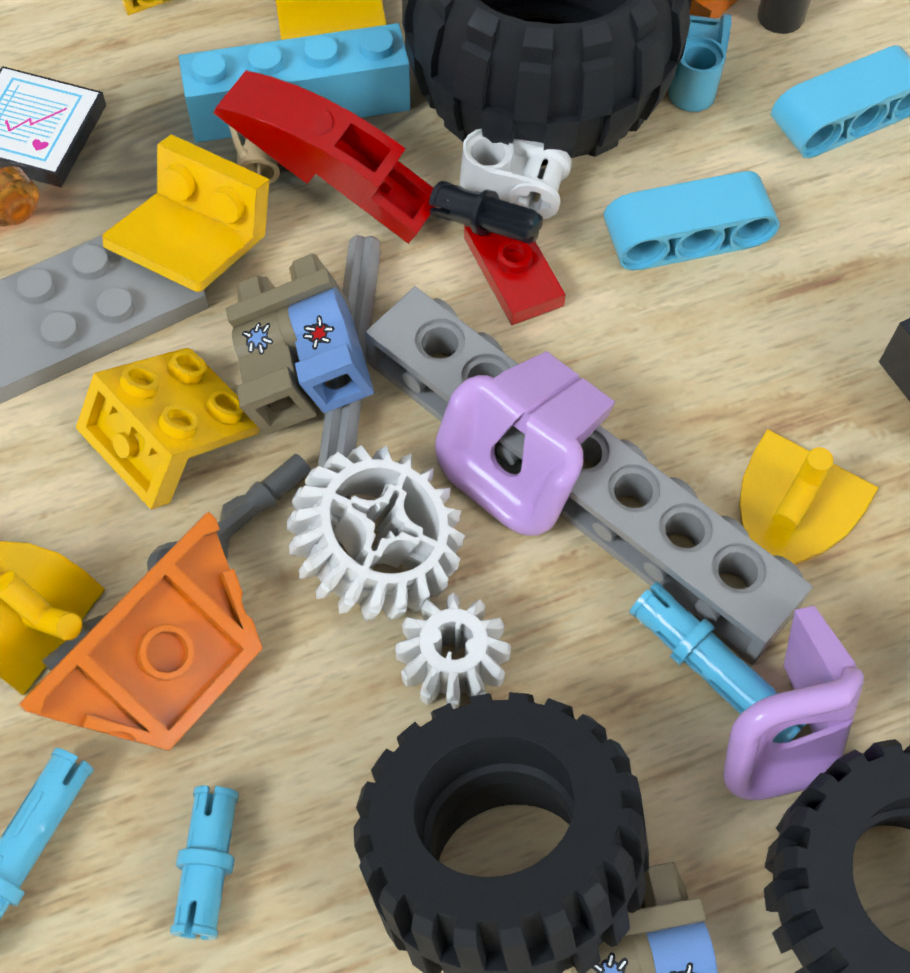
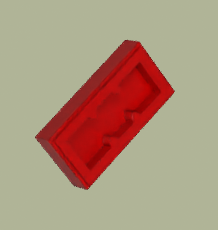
(516, 275)

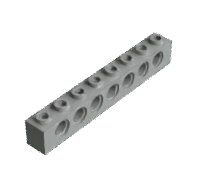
(637, 537)

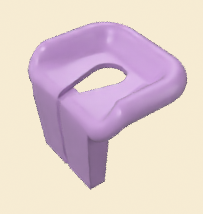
(555, 415)
(823, 696)

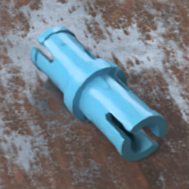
(205, 863)

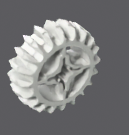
(412, 532)

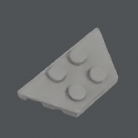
(80, 311)

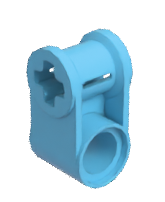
(702, 63)

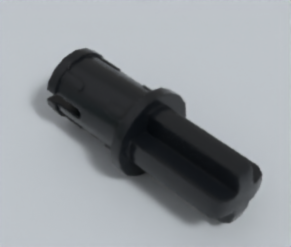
(485, 212)

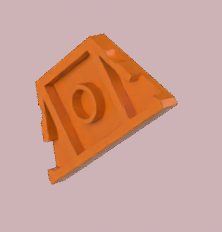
(158, 651)

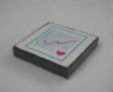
(44, 123)

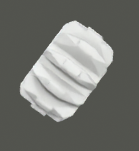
(452, 627)

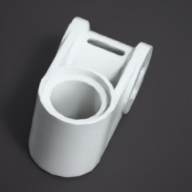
(515, 171)

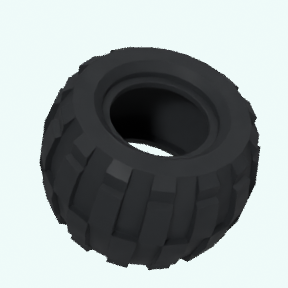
(545, 82)

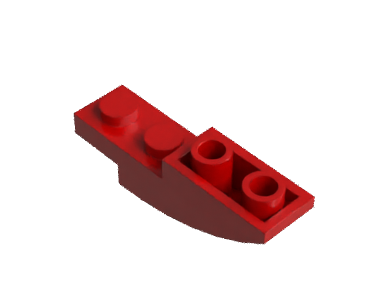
(327, 140)

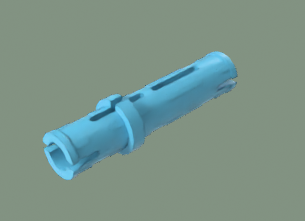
(704, 652)
(37, 821)

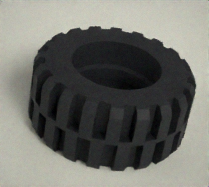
(489, 759)
(814, 863)

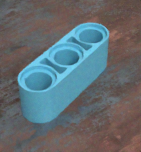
(846, 102)
(691, 220)

